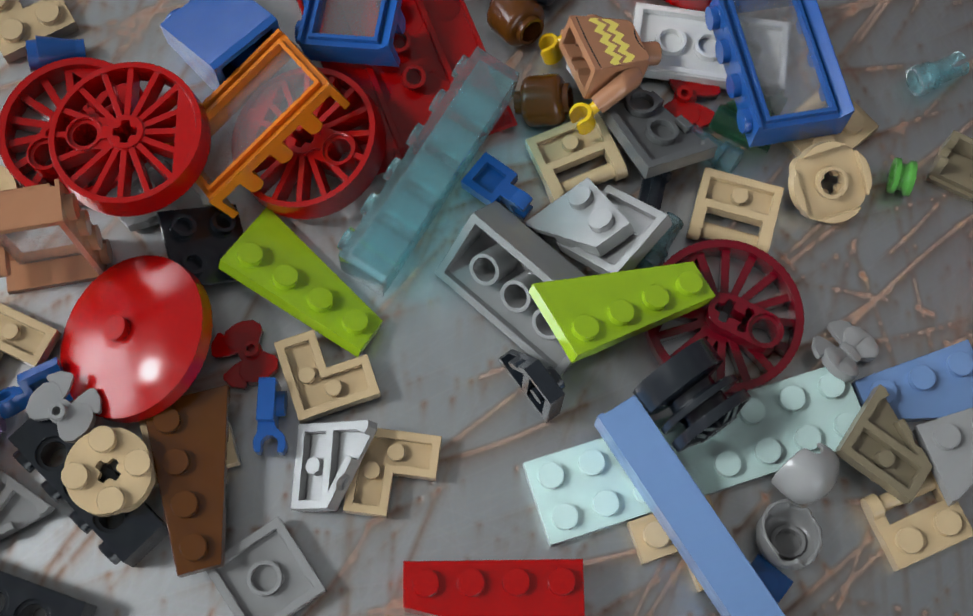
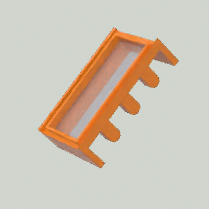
(257, 112)

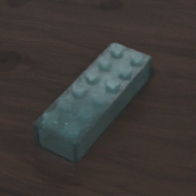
(428, 171)

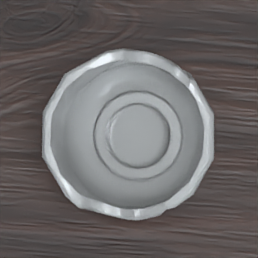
(808, 475)
(788, 535)

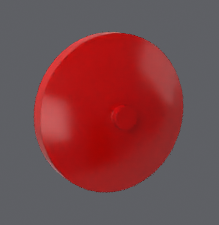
(138, 337)

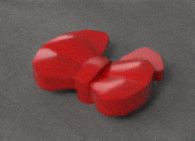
(685, 98)
(244, 340)

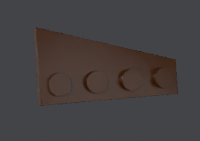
(192, 476)

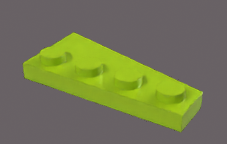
(294, 278)
(615, 306)

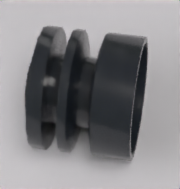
(692, 395)

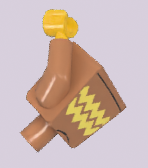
(604, 60)

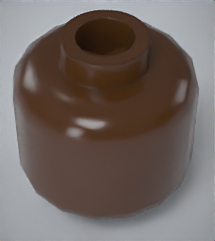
(516, 20)
(544, 100)

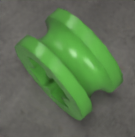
(901, 177)

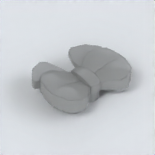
(854, 347)
(72, 418)

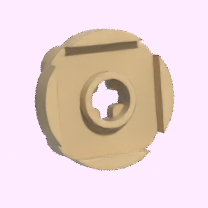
(847, 195)
(101, 447)

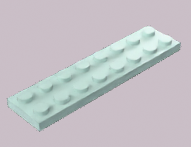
(590, 491)

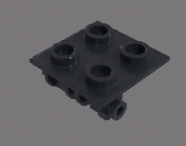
(199, 240)

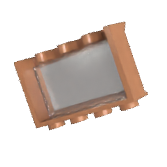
(48, 239)

